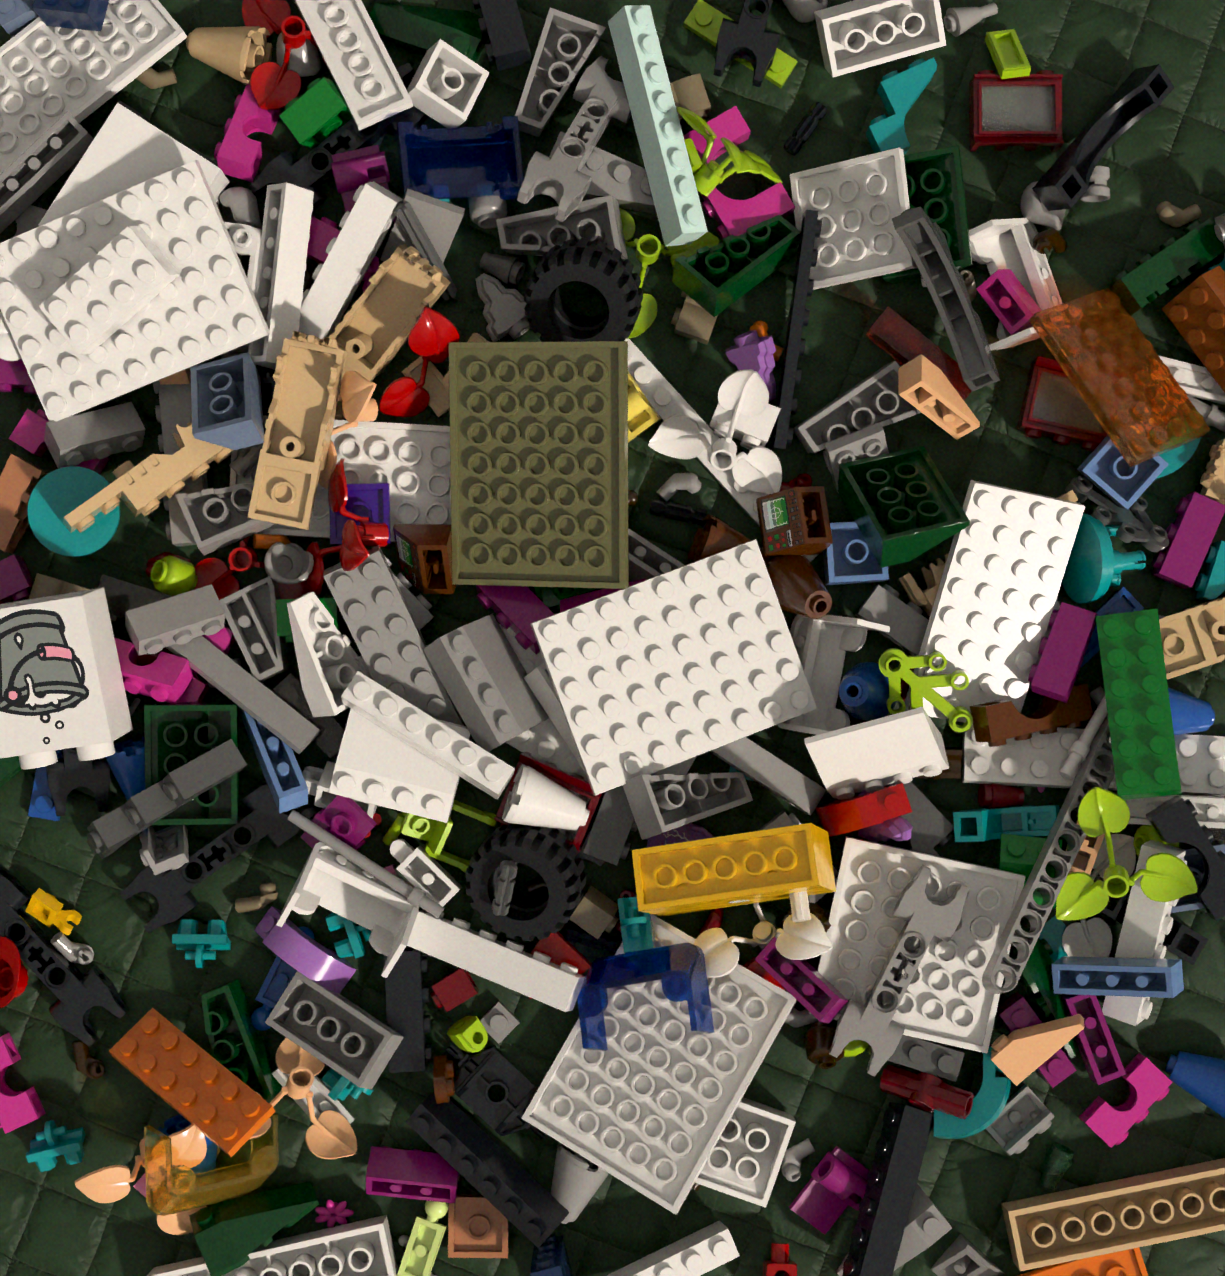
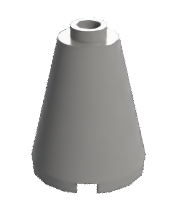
(574, 1181)

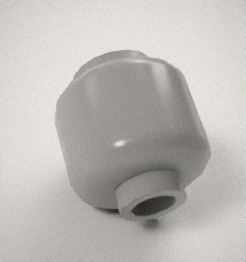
(486, 210)

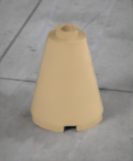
(231, 49)

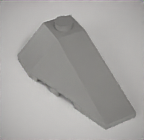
(922, 1229)

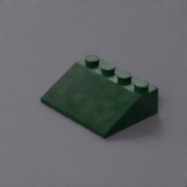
(938, 187)
(900, 504)
(181, 734)

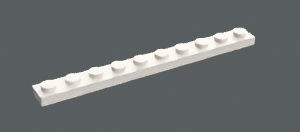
(668, 403)

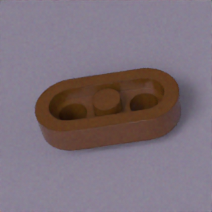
(443, 1078)

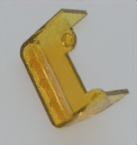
(177, 1187)

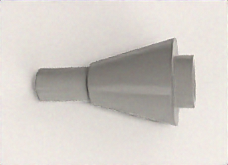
(962, 18)

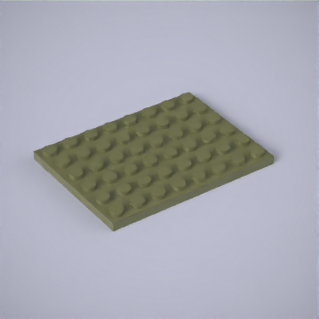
(539, 463)

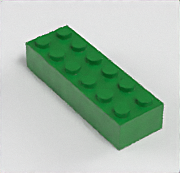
(1138, 705)

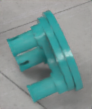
(59, 495)
(1094, 563)

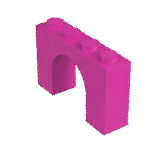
(731, 214)

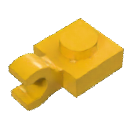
(49, 911)

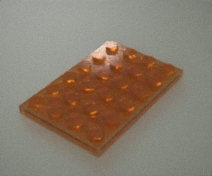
(1119, 376)

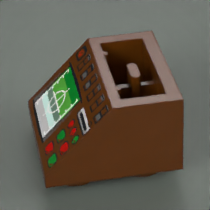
(794, 522)
(426, 556)

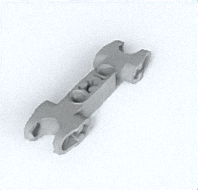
(561, 173)
(874, 1020)

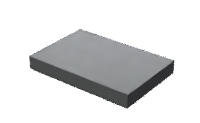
(437, 218)

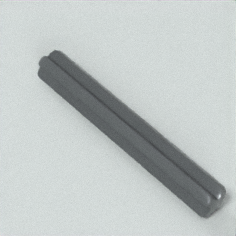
(422, 243)

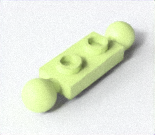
(424, 1241)

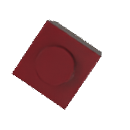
(453, 989)

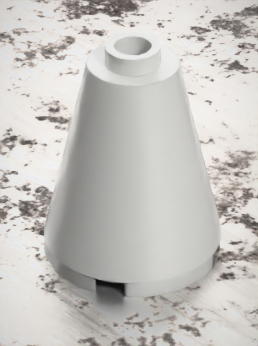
(543, 803)

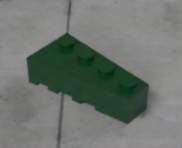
(1168, 267)
(729, 270)
(235, 1040)

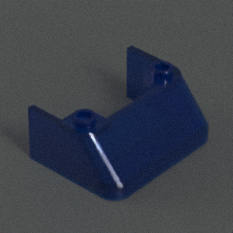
(677, 966)

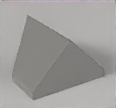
(964, 1260)

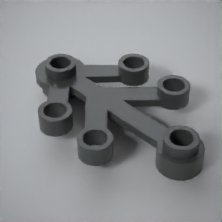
(1131, 529)

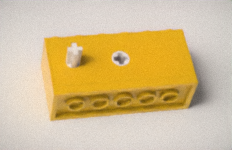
(735, 871)

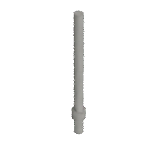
(414, 896)

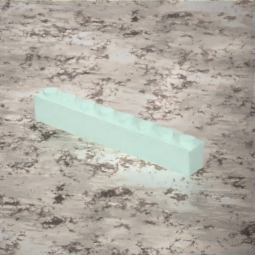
(657, 125)

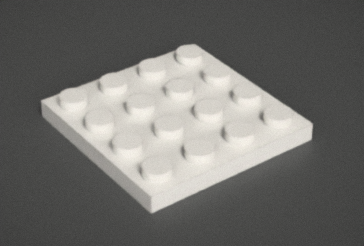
(856, 214)

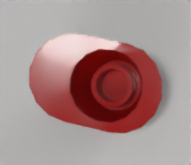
(12, 972)

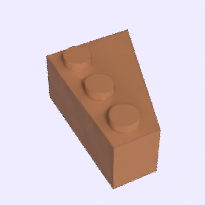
(16, 486)

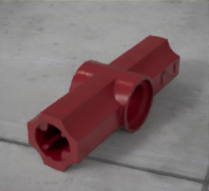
(926, 1092)

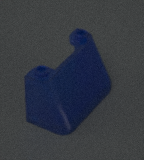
(461, 160)

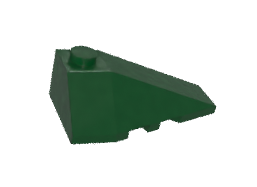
(421, 27)
(1039, 986)
(236, 1227)

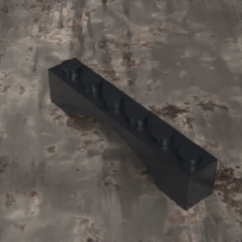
(1072, 171)

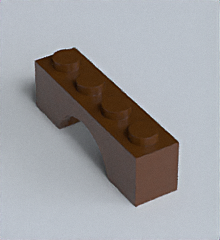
(1001, 720)

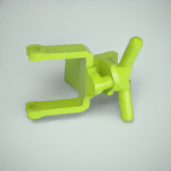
(435, 832)

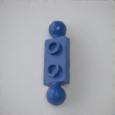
(273, 988)

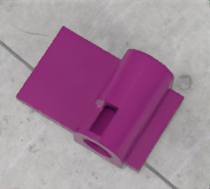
(357, 169)
(343, 820)
(833, 1187)

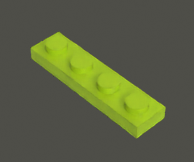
(706, 23)

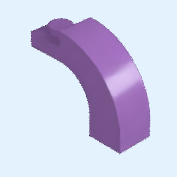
(304, 953)

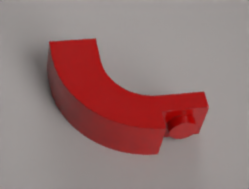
(864, 810)

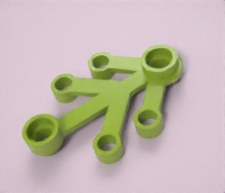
(923, 685)

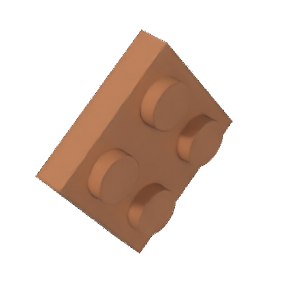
(476, 1229)

